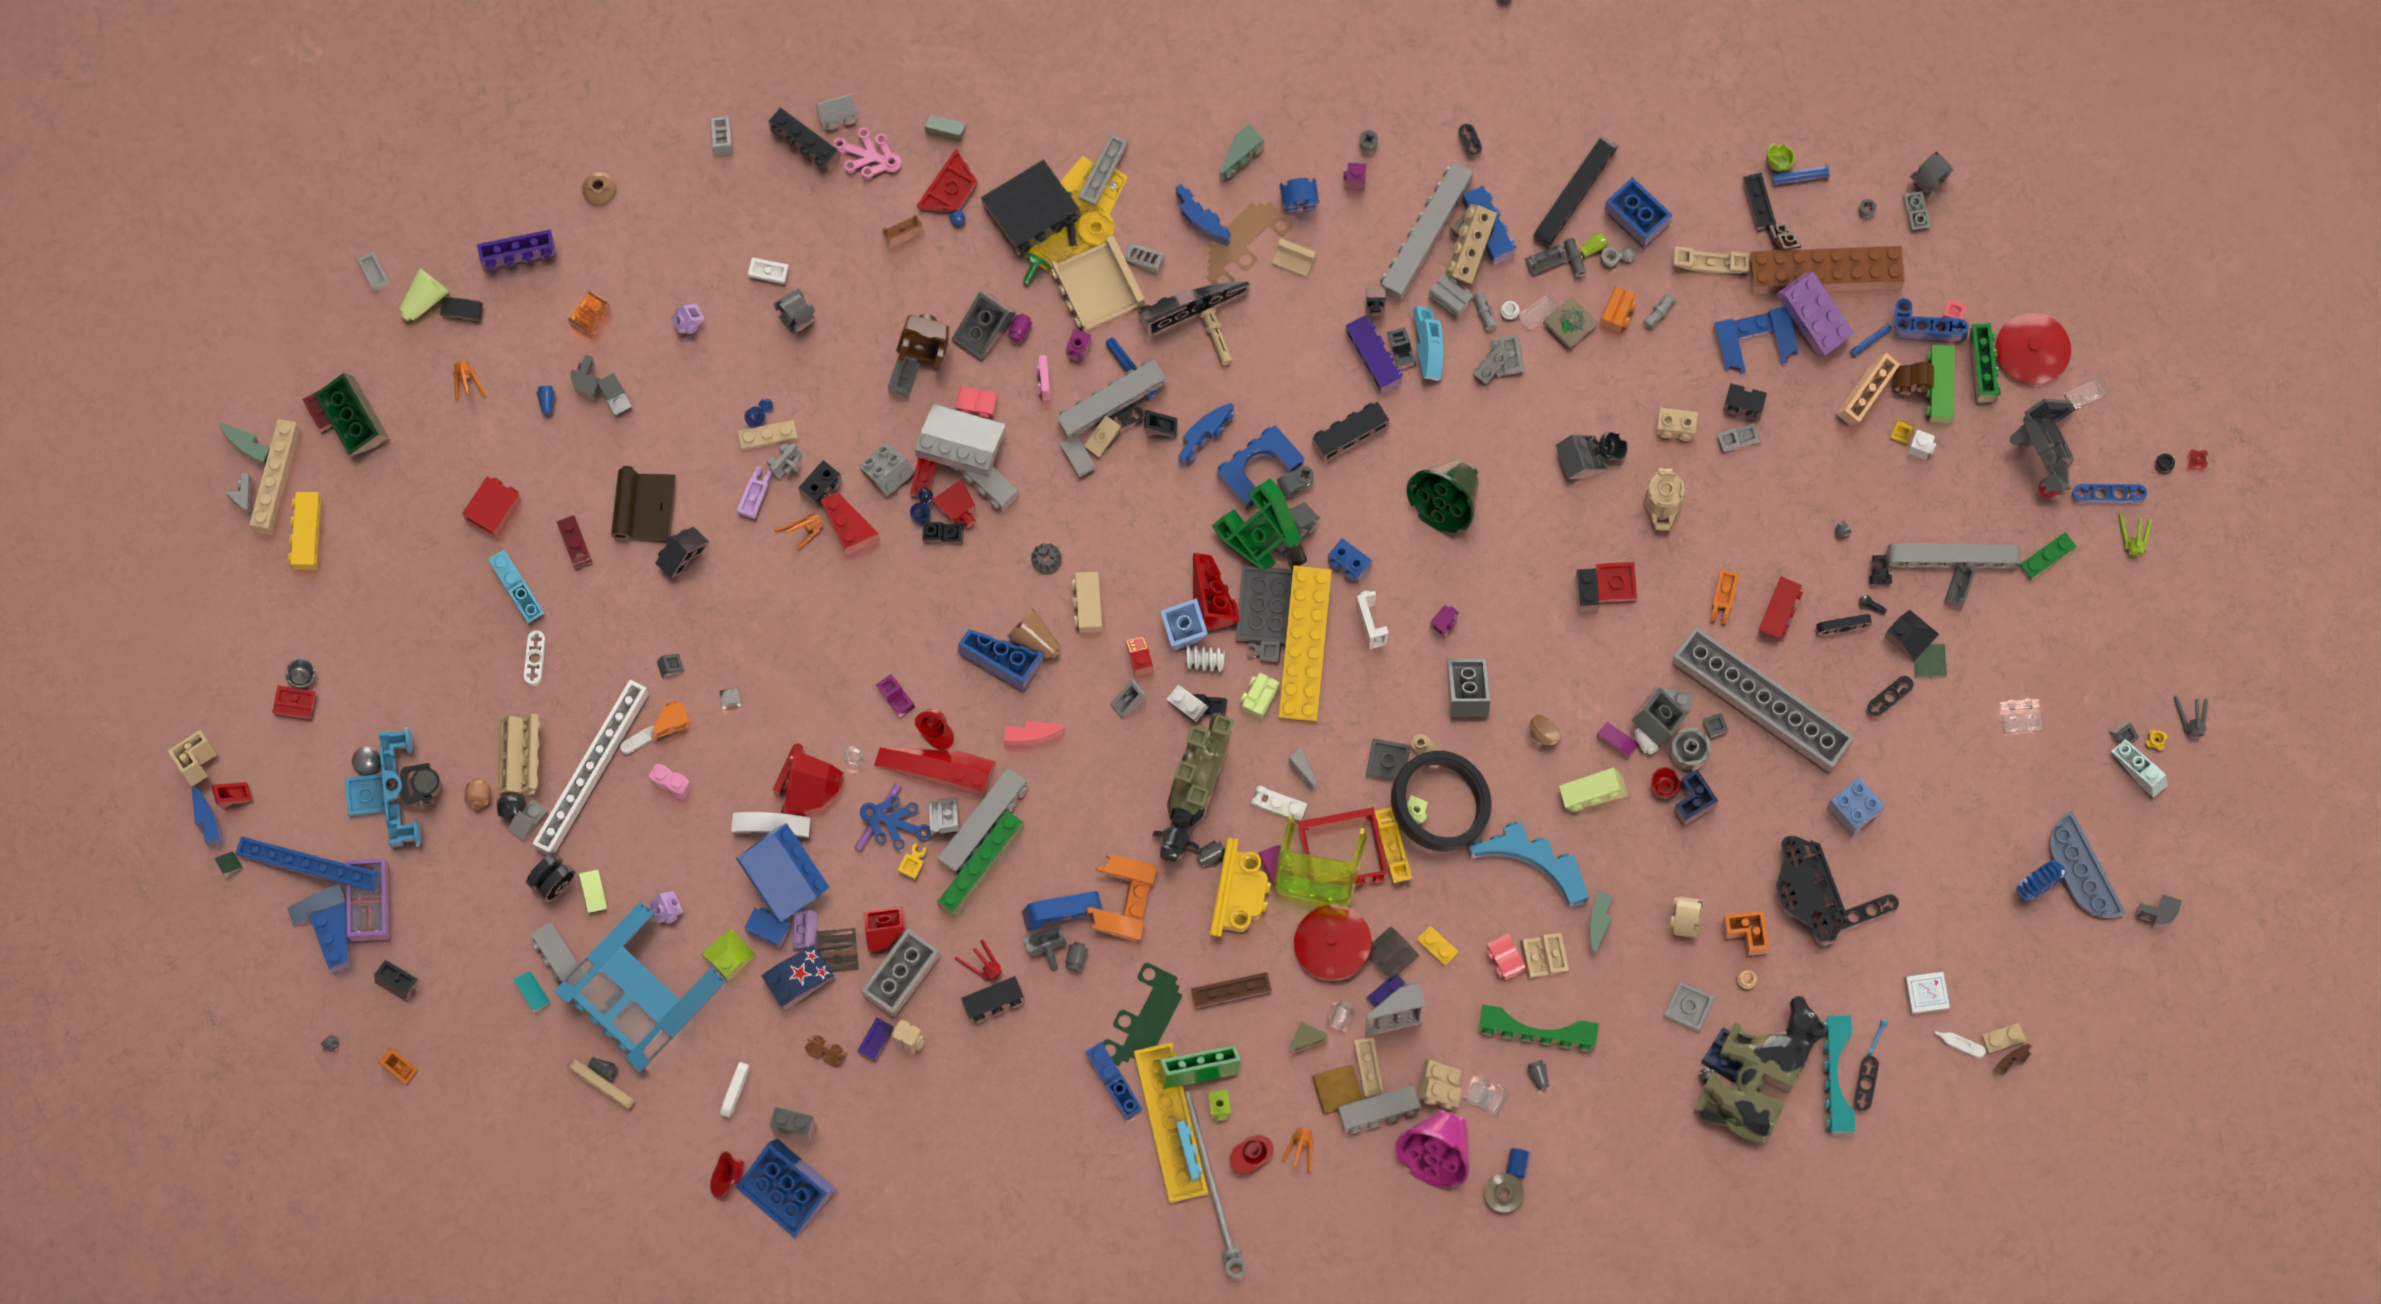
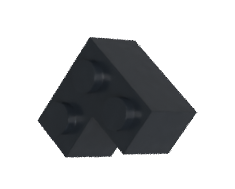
(680, 551)

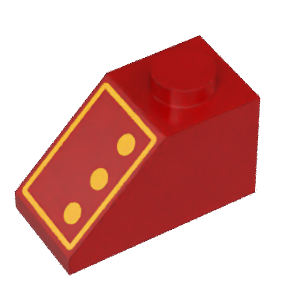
(1139, 656)

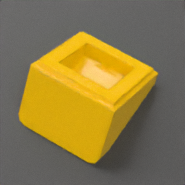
(1902, 431)

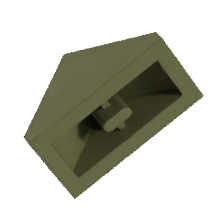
(1307, 1037)

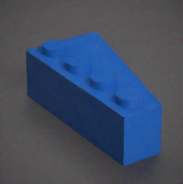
(1001, 658)

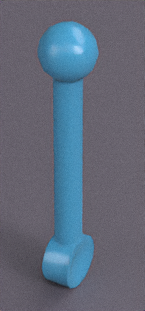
(1883, 1023)

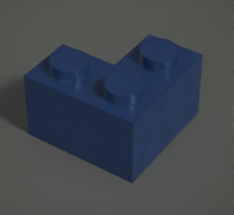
(1699, 798)

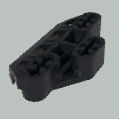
(1807, 894)

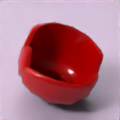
(1665, 783)

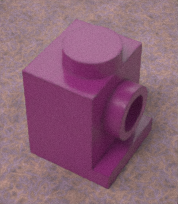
(1444, 620)

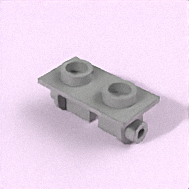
(1490, 366)

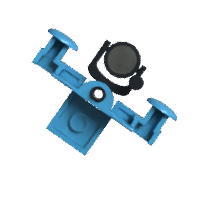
(373, 793)

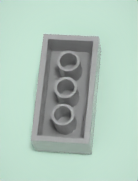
(900, 973)

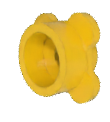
(2161, 736)

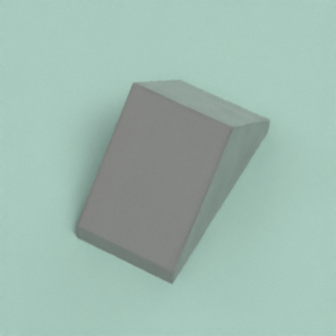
(1128, 699)

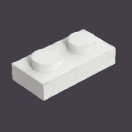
(768, 270)
(1187, 703)

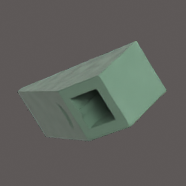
(1243, 146)

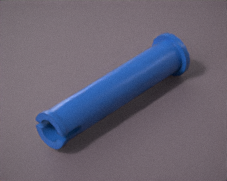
(1799, 175)

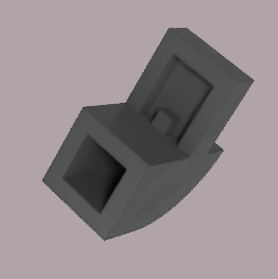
(583, 382)
(2163, 914)

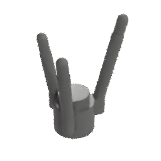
(2196, 727)

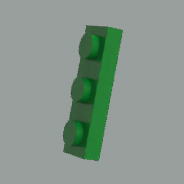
(2048, 556)

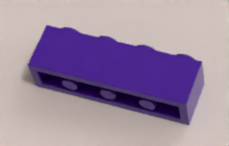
(1373, 354)

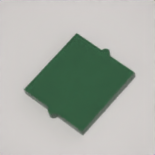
(1931, 662)

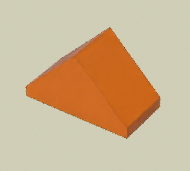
(397, 1066)

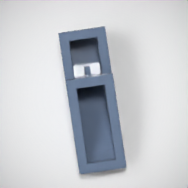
(316, 903)

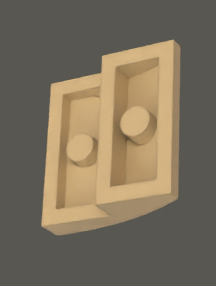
(1544, 955)

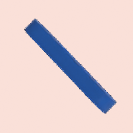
(2109, 493)

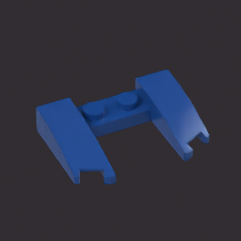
(1730, 332)

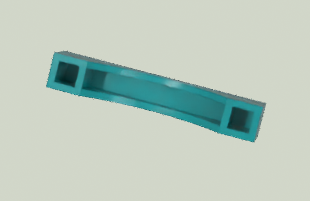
(1841, 1115)

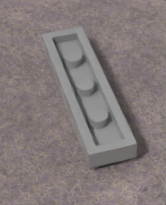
(1103, 170)

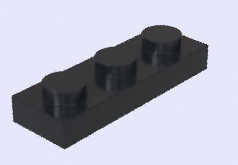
(1759, 200)

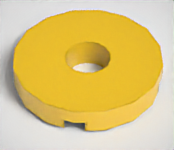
(1091, 218)

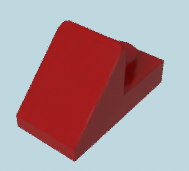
(231, 794)

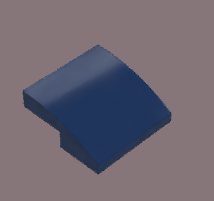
(1721, 1064)

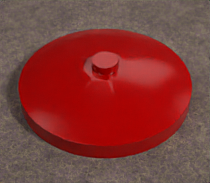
(2033, 349)
(1332, 943)

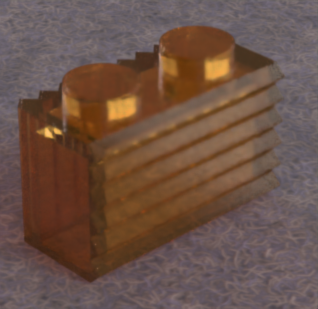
(589, 313)

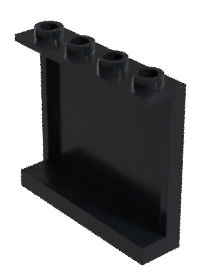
(1031, 207)

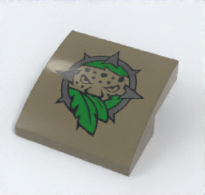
(1570, 322)

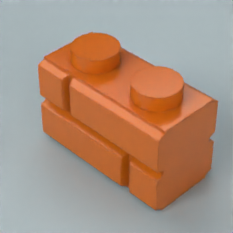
(1618, 308)

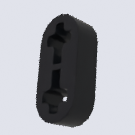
(1466, 142)
(1125, 414)

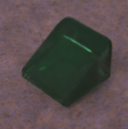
(228, 863)

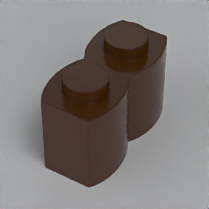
(1914, 378)

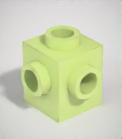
(1417, 809)

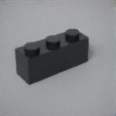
(993, 1000)

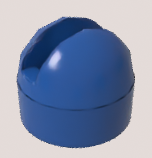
(957, 217)

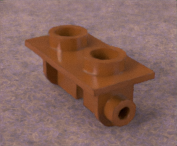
(819, 1046)

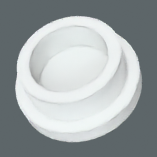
(1509, 310)

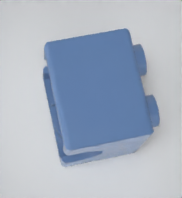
(1855, 806)

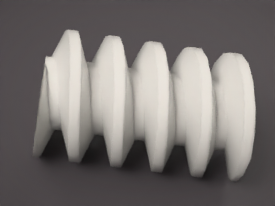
(1205, 658)

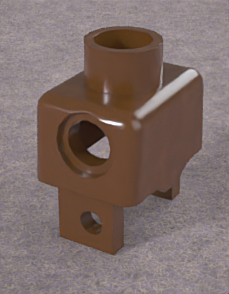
(923, 339)

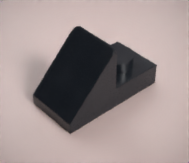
(1159, 424)

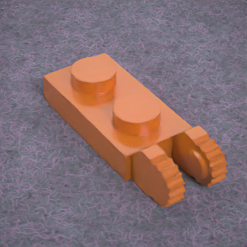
(1724, 594)

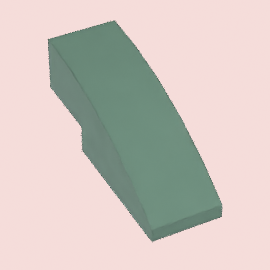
(246, 444)
(1599, 920)

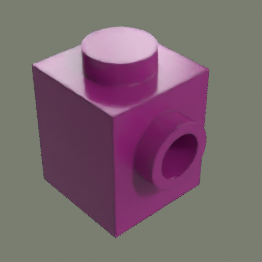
(1355, 175)
(1078, 345)

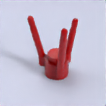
(991, 969)

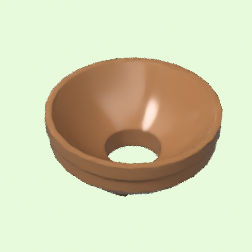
(602, 196)
(1544, 730)

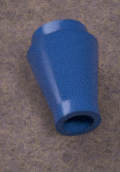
(545, 397)

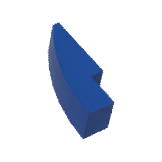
(206, 819)

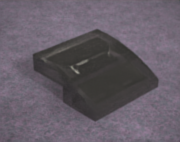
(838, 948)
(1391, 953)

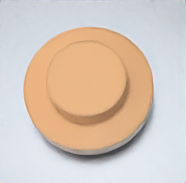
(1747, 979)

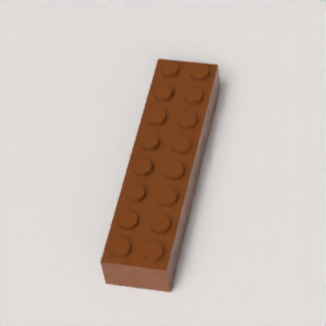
(1835, 267)

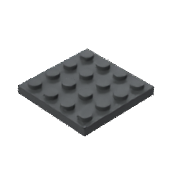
(1264, 604)

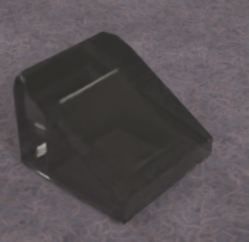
(1295, 556)
(730, 698)

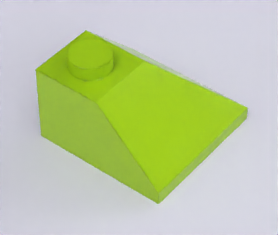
(728, 954)

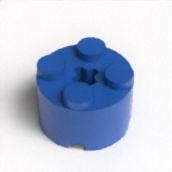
(1299, 194)

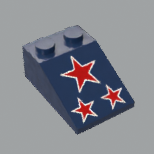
(797, 977)

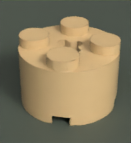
(1687, 917)

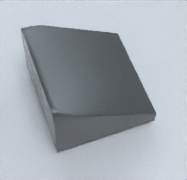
(670, 665)
(2123, 731)

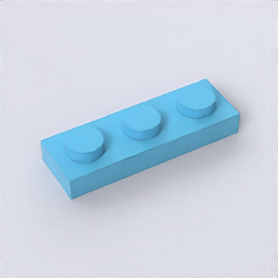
(1189, 1151)

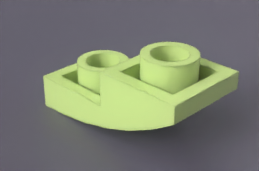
(592, 891)

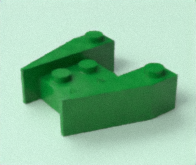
(1263, 530)

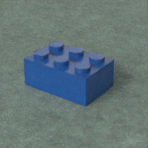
(1638, 211)

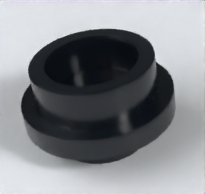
(2165, 462)

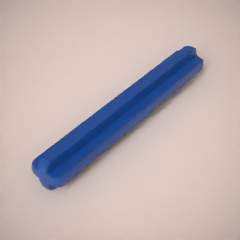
(1123, 359)

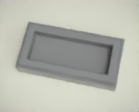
(373, 271)

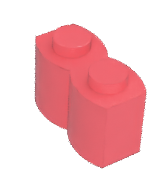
(976, 402)
(1505, 957)

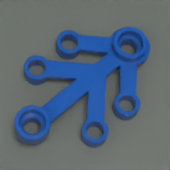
(892, 820)

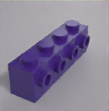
(516, 249)

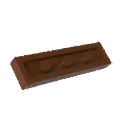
(1231, 990)

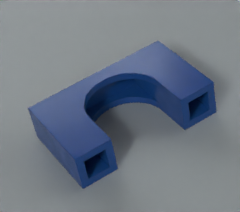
(1272, 444)

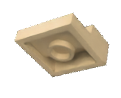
(1440, 1085)

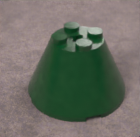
(1445, 495)

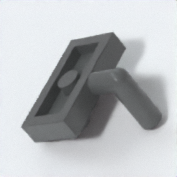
(1045, 942)

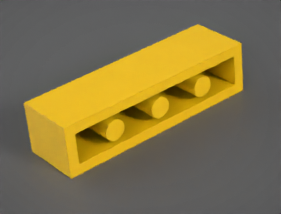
(305, 531)

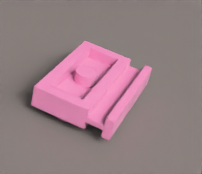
(1042, 370)

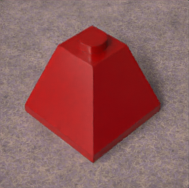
(883, 927)

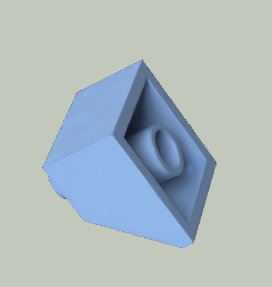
(1184, 624)

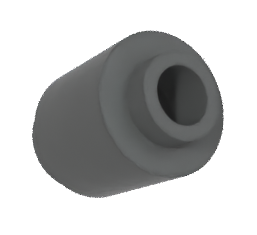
(1210, 853)
(1076, 956)

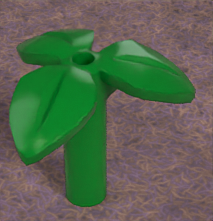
(1035, 262)

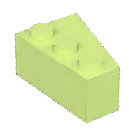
(1593, 790)

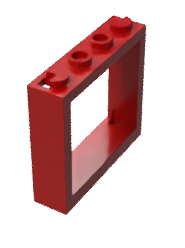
(1344, 819)

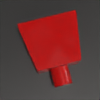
(956, 504)

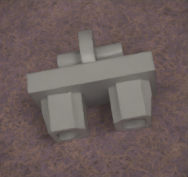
(786, 462)

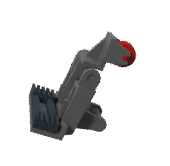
(2042, 429)

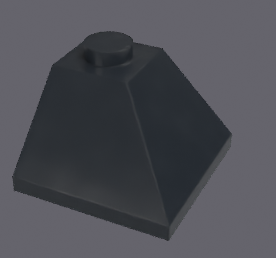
(1911, 635)

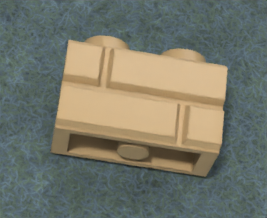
(908, 1037)

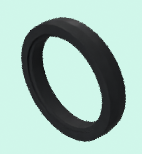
(1471, 775)

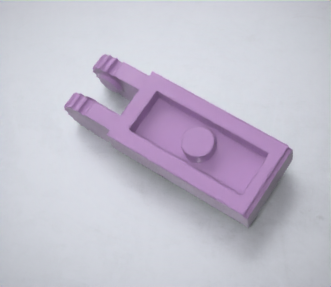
(754, 494)

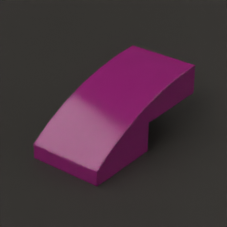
(895, 695)

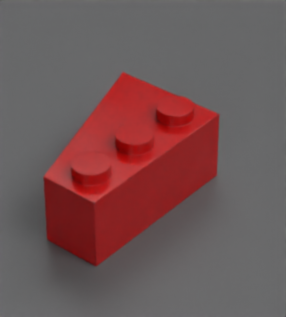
(849, 526)

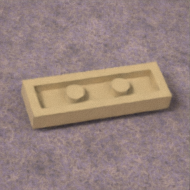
(767, 435)
(1369, 1067)

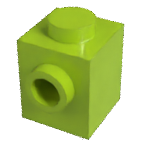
(1219, 1105)

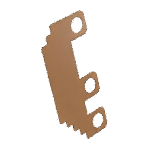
(1243, 231)

